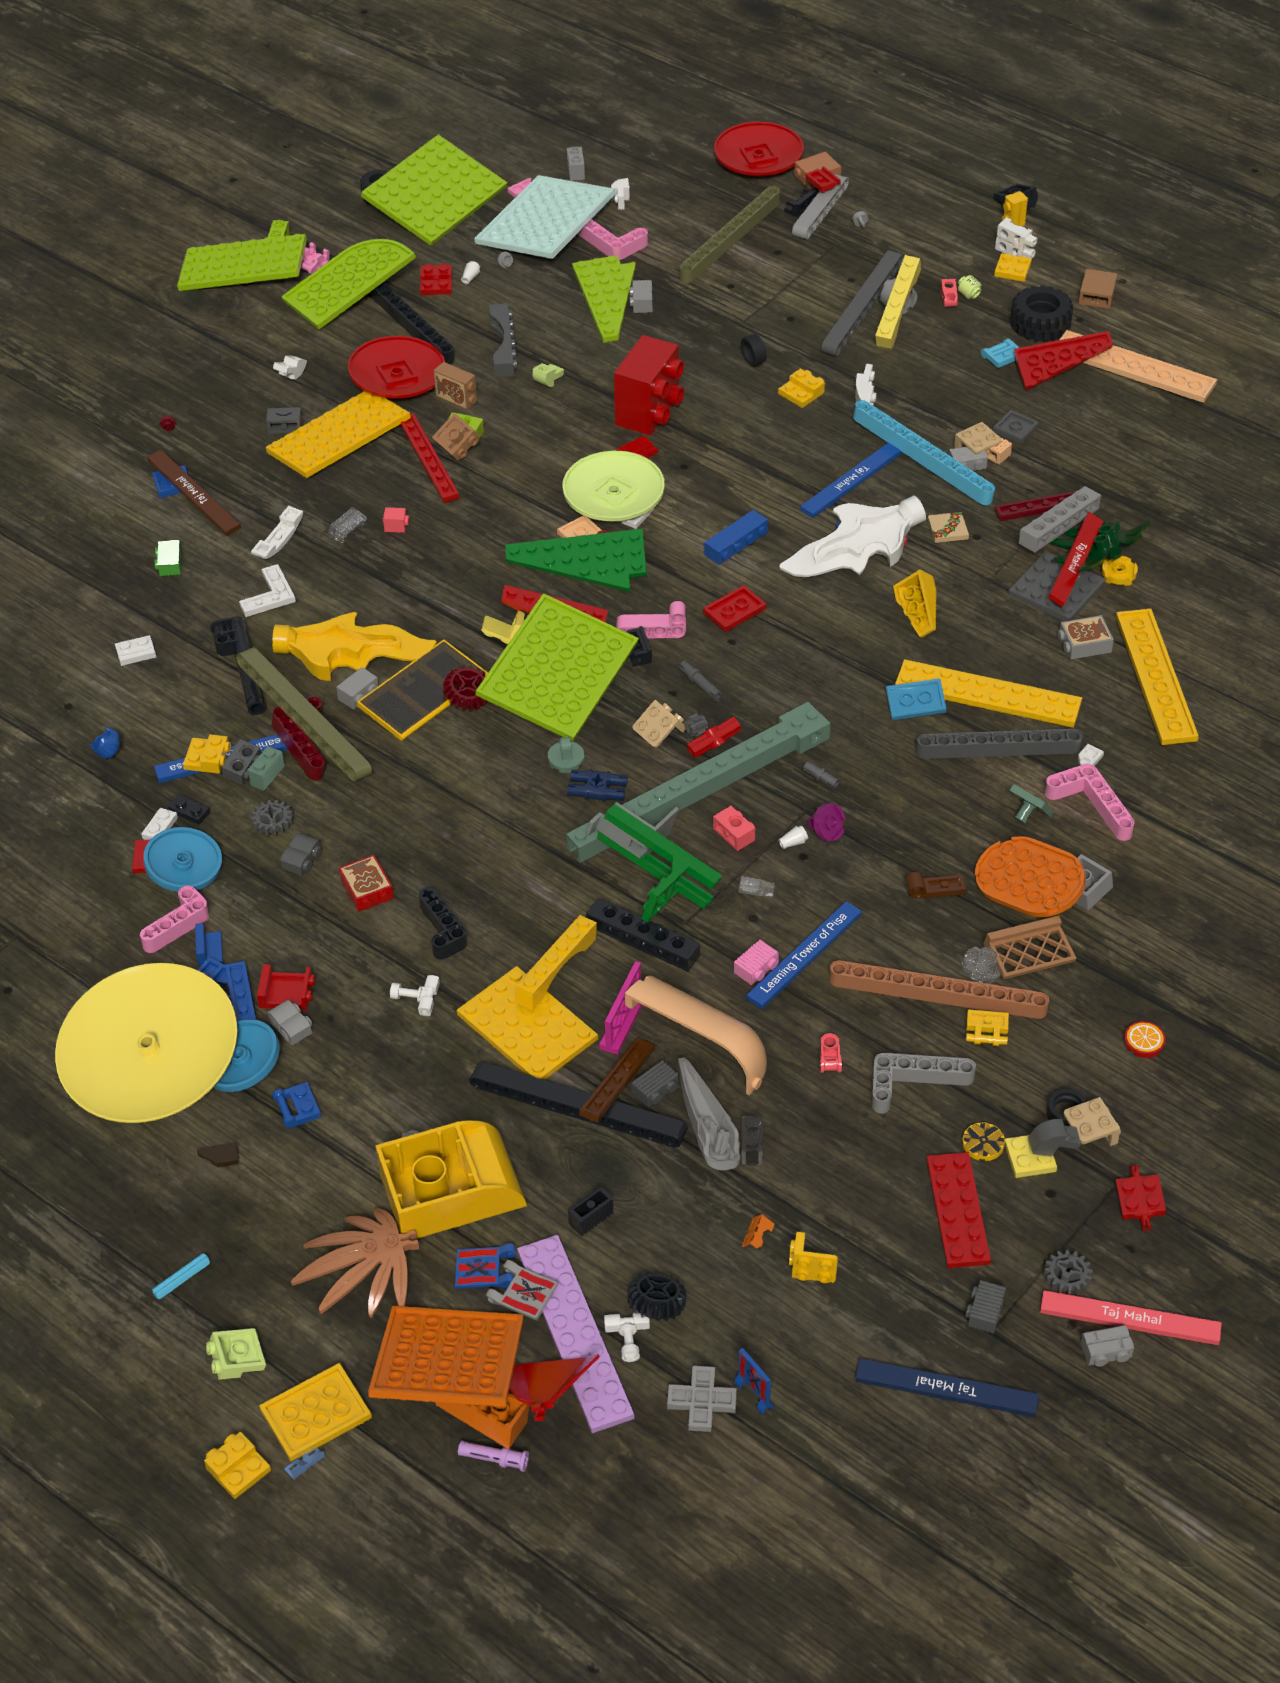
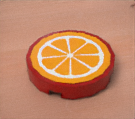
(1144, 1039)

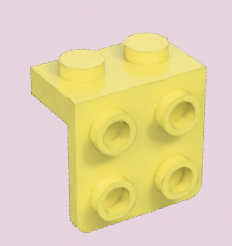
(501, 630)

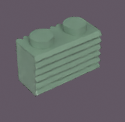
(266, 768)

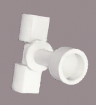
(423, 995)
(627, 1327)

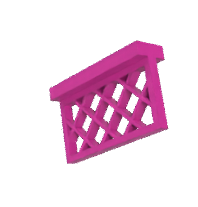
(621, 1018)

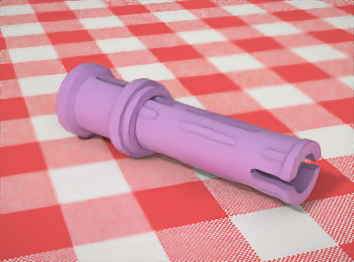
(503, 1456)

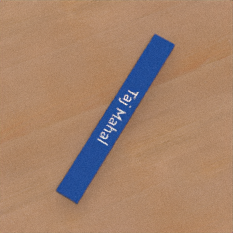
(850, 480)

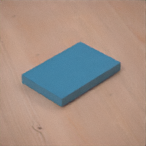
(916, 699)

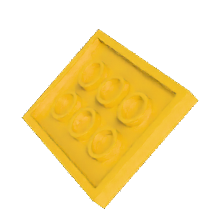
(315, 1412)

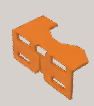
(764, 1224)

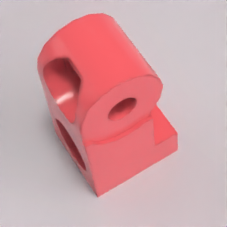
(949, 295)

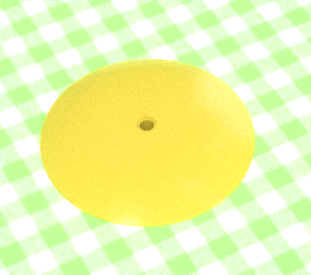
(107, 1033)

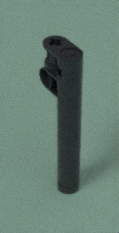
(231, 640)

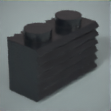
(590, 1211)

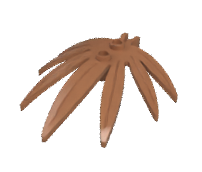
(381, 1246)

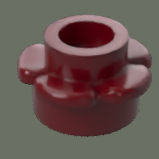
(167, 423)

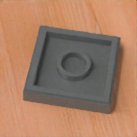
(1015, 427)

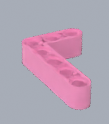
(611, 244)
(1090, 781)

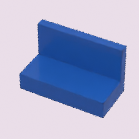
(208, 945)

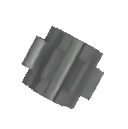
(696, 725)

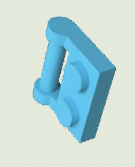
(1000, 354)

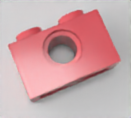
(734, 828)

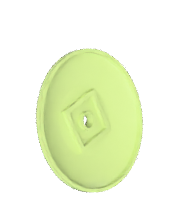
(593, 479)

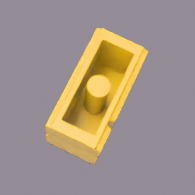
(1015, 208)

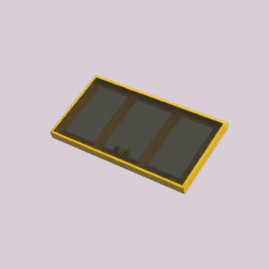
(415, 692)

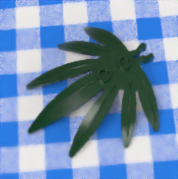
(1106, 541)

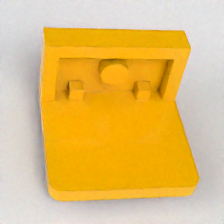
(809, 1264)

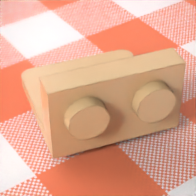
(977, 438)
(657, 723)
(1093, 1122)

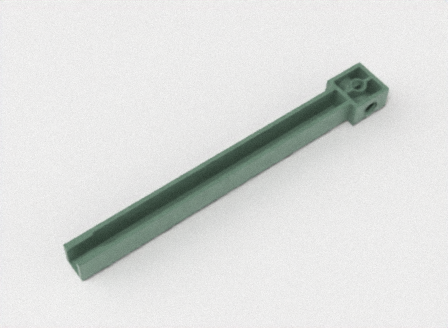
(795, 730)

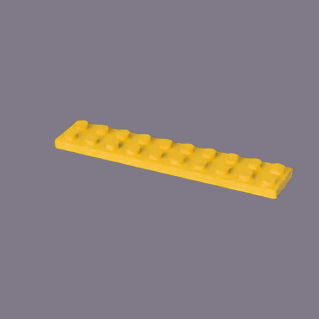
(1156, 677)
(996, 694)

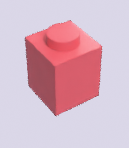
(395, 520)

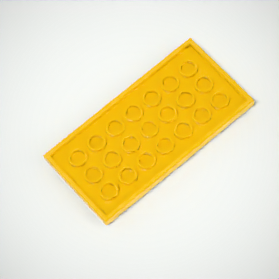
(337, 433)

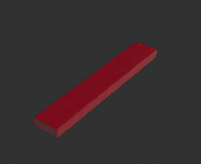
(1029, 507)

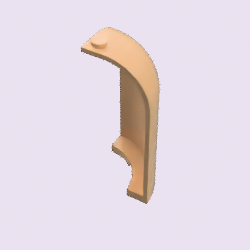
(705, 1020)

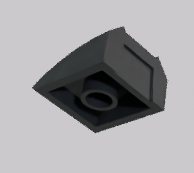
(1029, 191)

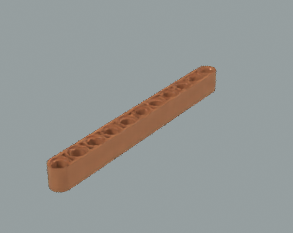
(939, 989)

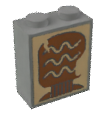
(1085, 637)

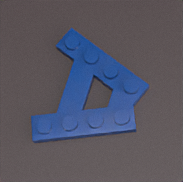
(236, 977)

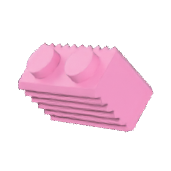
(756, 962)

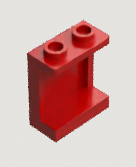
(278, 987)

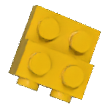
(802, 388)
(207, 754)
(236, 1464)

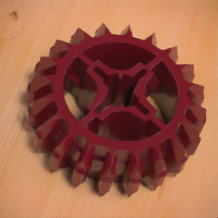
(466, 682)

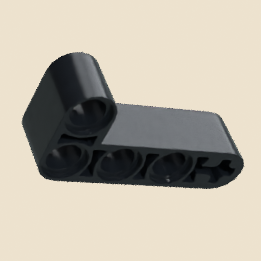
(451, 934)

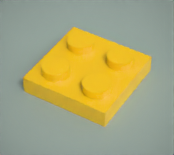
(1013, 267)

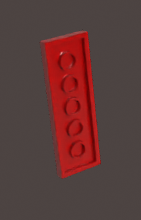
(958, 1210)

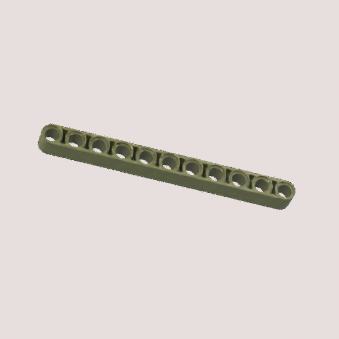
(729, 234)
(303, 714)

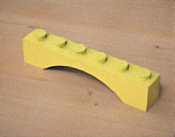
(892, 315)

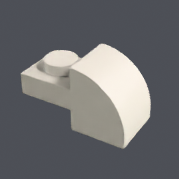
(621, 192)
(291, 367)

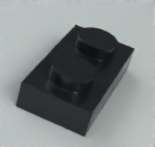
(189, 809)

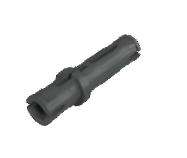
(695, 675)

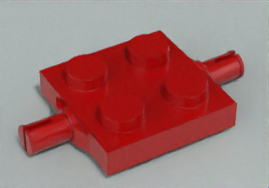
(1140, 1197)

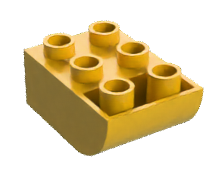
(448, 1177)

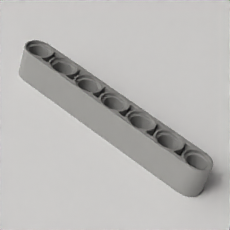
(818, 209)

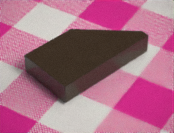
(220, 1155)

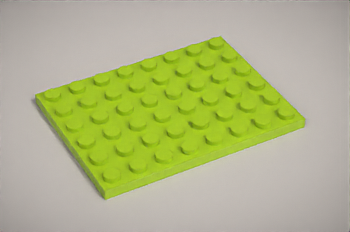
(434, 189)
(557, 667)

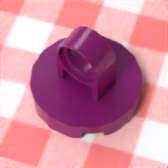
(828, 822)

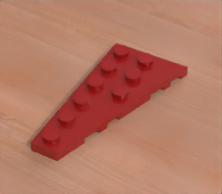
(1049, 359)
(526, 600)

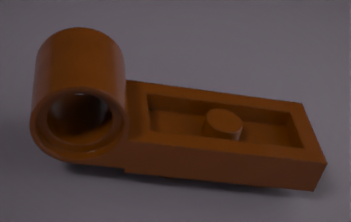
(934, 886)

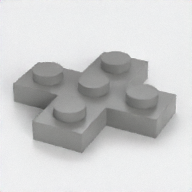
(701, 1398)

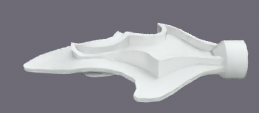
(859, 536)

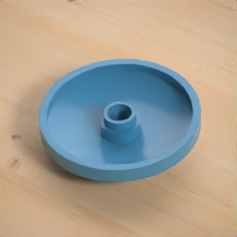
(182, 859)
(253, 1056)

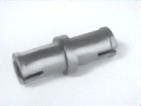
(821, 775)

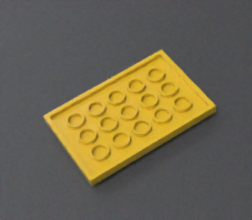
(532, 1040)

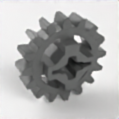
(262, 818)
(1068, 1272)

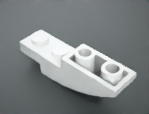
(864, 387)

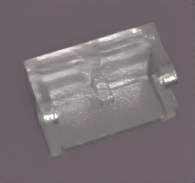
(346, 524)

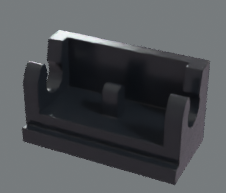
(799, 206)
(642, 652)

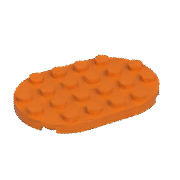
(1030, 876)

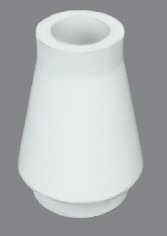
(471, 271)
(793, 837)

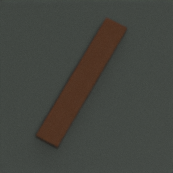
(617, 1080)

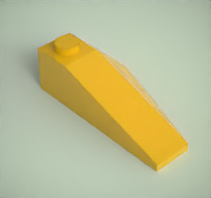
(918, 600)

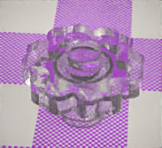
(981, 965)

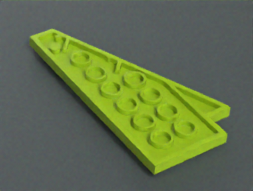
(606, 292)

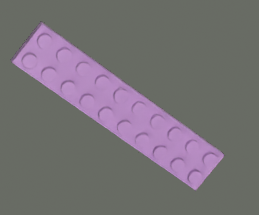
(578, 1336)

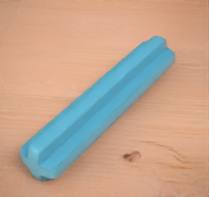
(181, 1276)

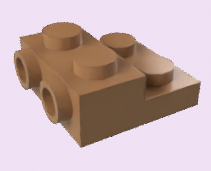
(456, 437)

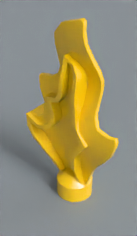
(344, 644)

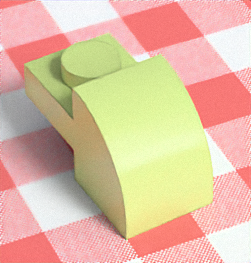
(547, 374)

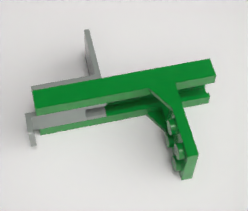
(636, 841)

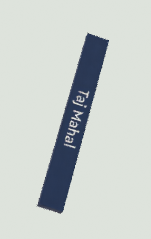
(947, 1387)

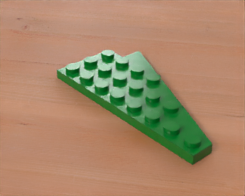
(594, 558)

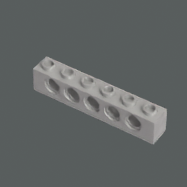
(1059, 519)

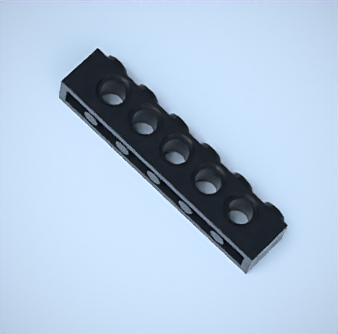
(644, 936)

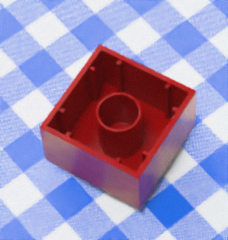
(648, 385)

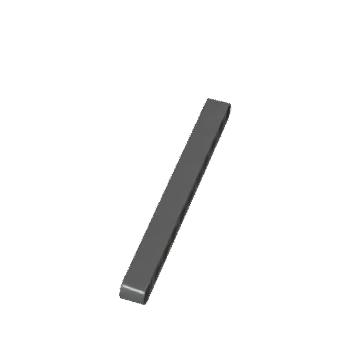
(861, 303)

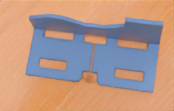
(301, 1466)

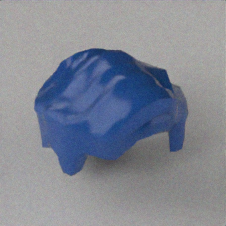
(106, 744)

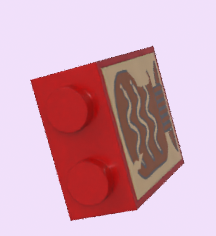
(366, 883)

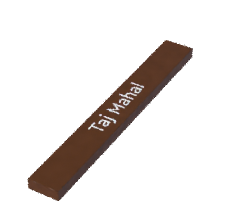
(193, 492)

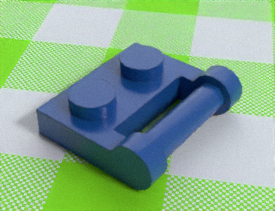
(303, 1103)

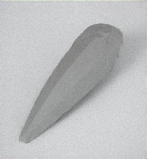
(710, 1122)

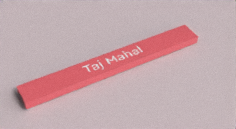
(1133, 1317)

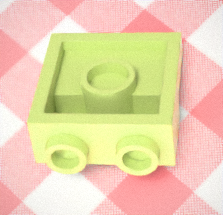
(235, 1353)

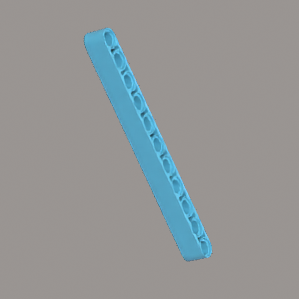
(924, 452)

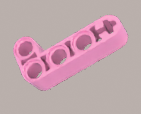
(657, 625)
(177, 922)

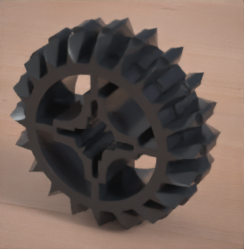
(656, 1296)

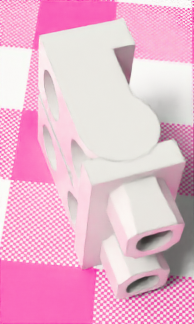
(1015, 239)

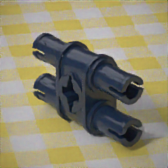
(597, 785)

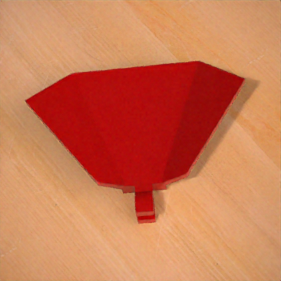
(544, 1382)

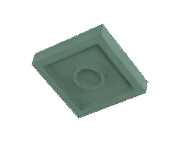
(1030, 803)

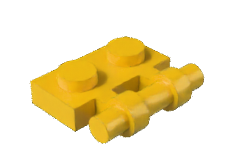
(987, 1022)

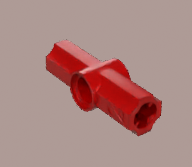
(713, 737)

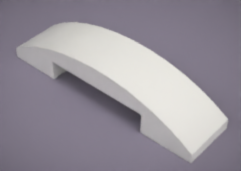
(280, 535)

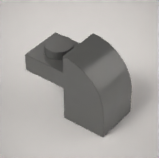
(1051, 1135)

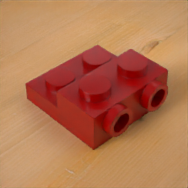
(435, 279)

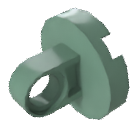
(566, 755)

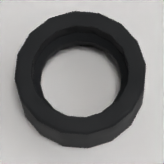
(753, 350)
(1063, 1095)

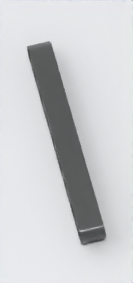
(999, 743)

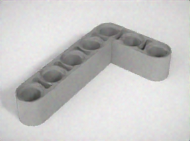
(919, 1069)

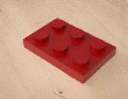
(734, 608)

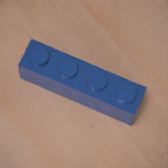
(736, 537)

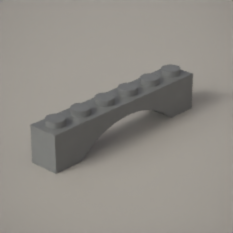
(505, 356)

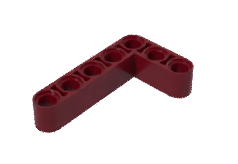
(298, 742)

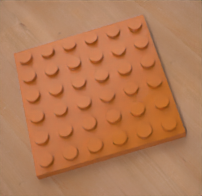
(447, 1356)

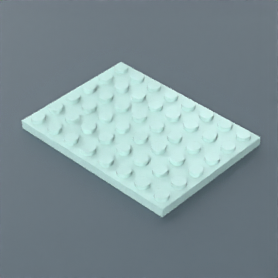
(544, 216)

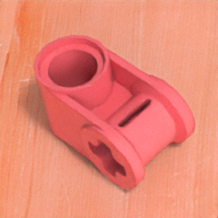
(830, 1056)

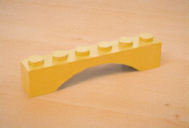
(536, 982)

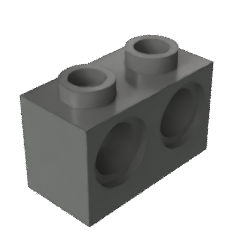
(238, 761)

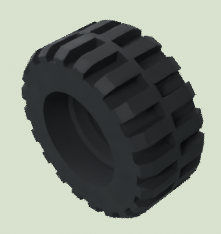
(1041, 313)

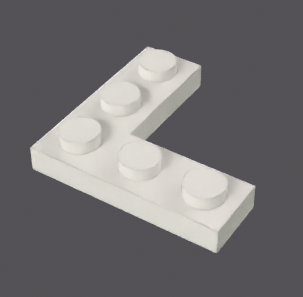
(278, 596)

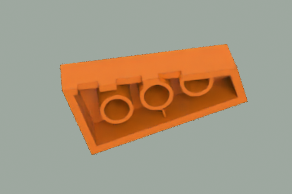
(497, 1423)

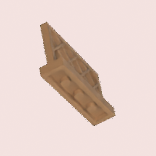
(1025, 932)

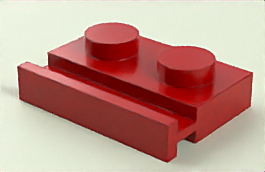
(823, 179)
(640, 446)

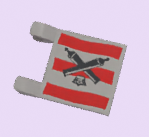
(526, 1293)

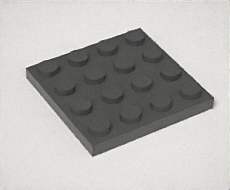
(1037, 583)

